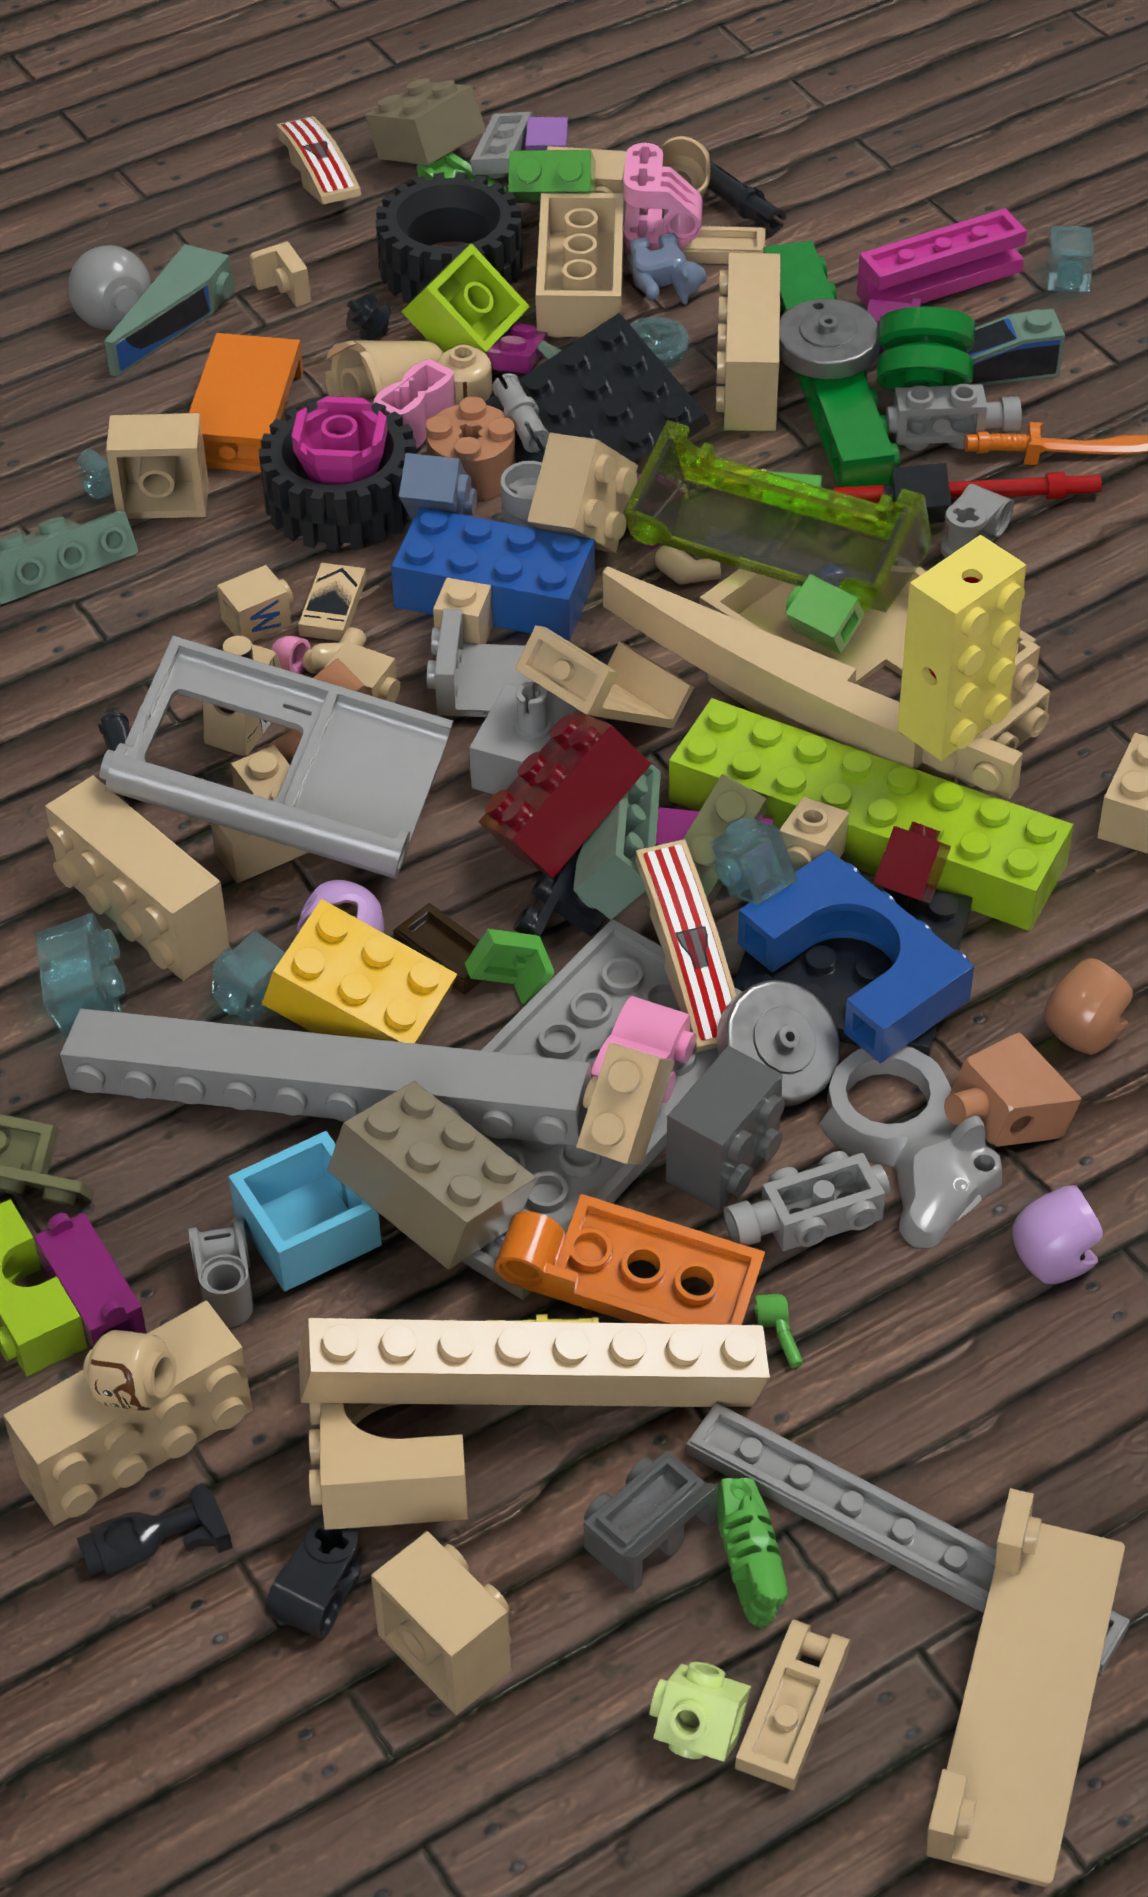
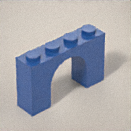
(838, 902)

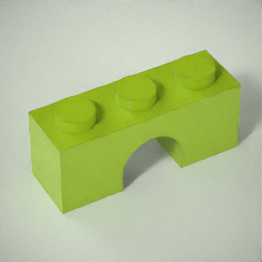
(35, 1321)

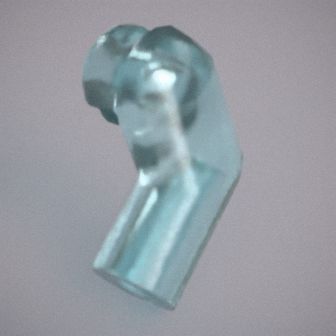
(99, 484)

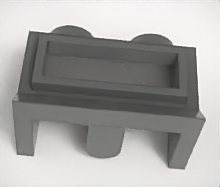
(646, 1515)

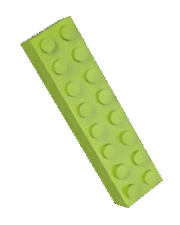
(998, 848)

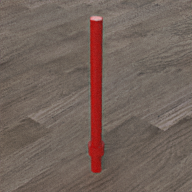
(1053, 485)

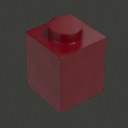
(913, 862)

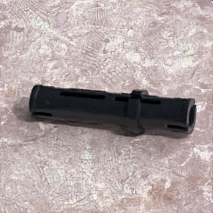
(748, 201)

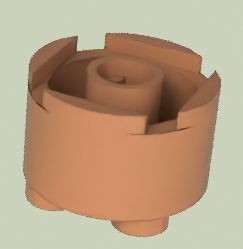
(479, 438)

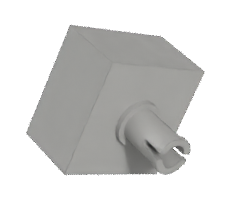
(511, 732)

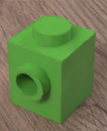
(824, 613)

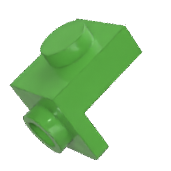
(512, 960)

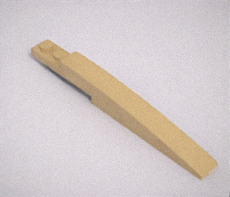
(796, 682)

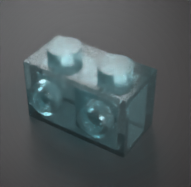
(78, 970)

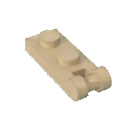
(792, 1706)

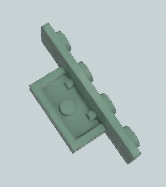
(61, 552)

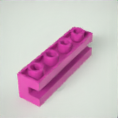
(943, 260)

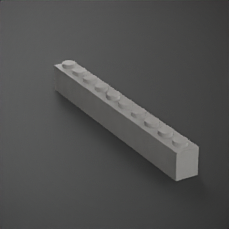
(321, 1073)

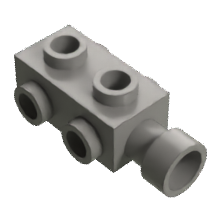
(948, 413)
(813, 1203)

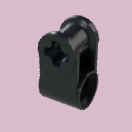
(316, 1580)

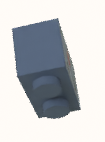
(437, 485)

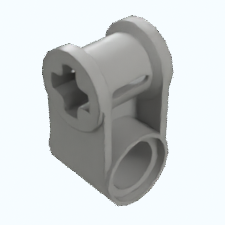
(973, 515)
(223, 1272)

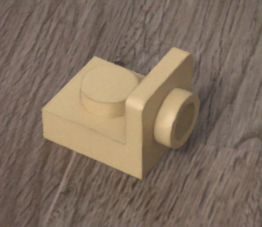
(284, 268)

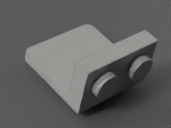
(466, 674)

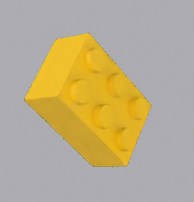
(356, 981)

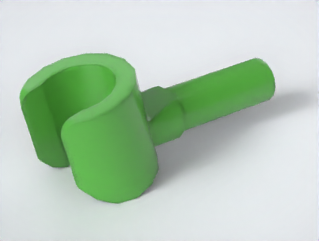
(772, 1311)

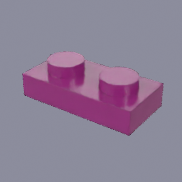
(517, 349)

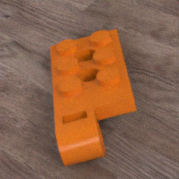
(594, 1258)

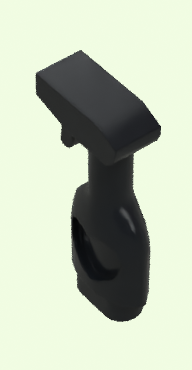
(138, 1535)

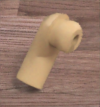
(684, 568)
(320, 655)

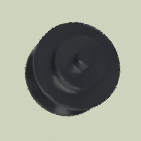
(368, 317)

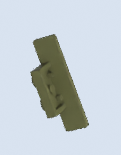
(26, 1158)

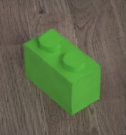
(550, 172)

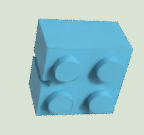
(301, 1213)

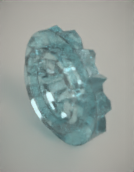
(668, 335)

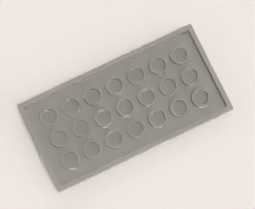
(572, 1022)

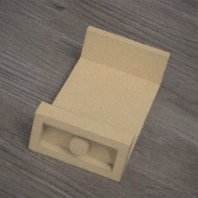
(624, 690)

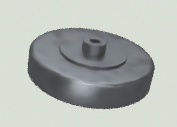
(828, 338)
(785, 1031)

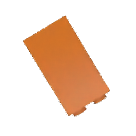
(242, 395)

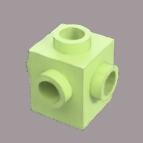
(699, 1711)

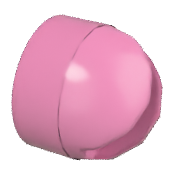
(290, 652)

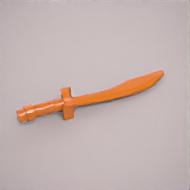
(1033, 444)

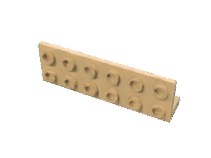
(1026, 1699)

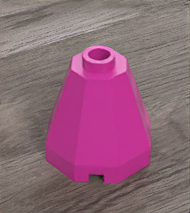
(339, 440)

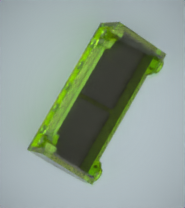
(776, 522)

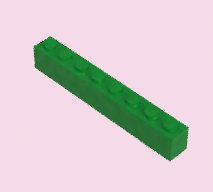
(841, 408)

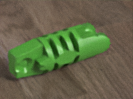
(751, 1550)

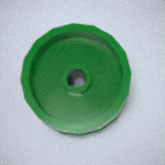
(925, 348)

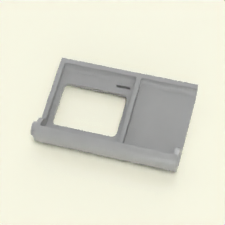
(349, 786)

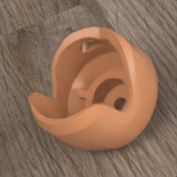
(1088, 1007)

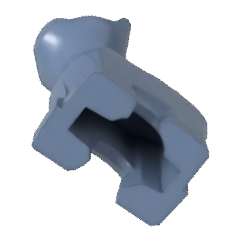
(664, 267)

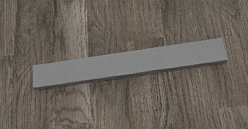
(857, 1511)

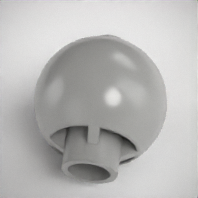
(106, 285)

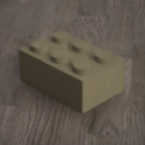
(430, 1174)

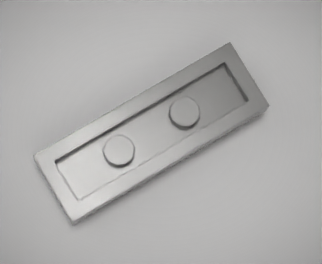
(503, 134)

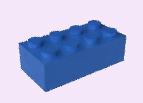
(531, 571)

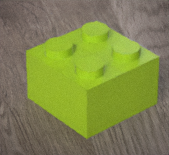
(466, 304)

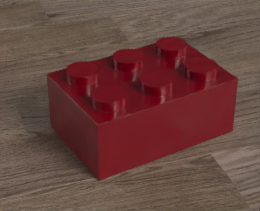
(564, 792)

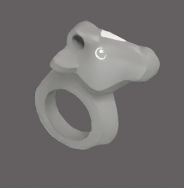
(938, 1165)

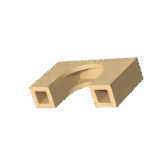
(382, 1479)

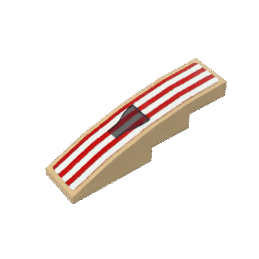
(319, 160)
(688, 937)

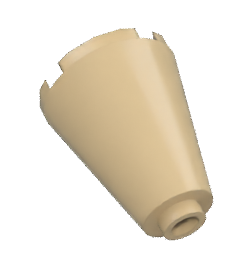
(368, 366)

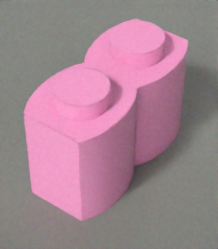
(419, 396)
(654, 1031)

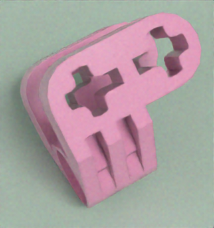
(649, 191)

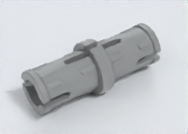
(521, 411)

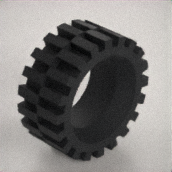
(442, 213)
(334, 511)

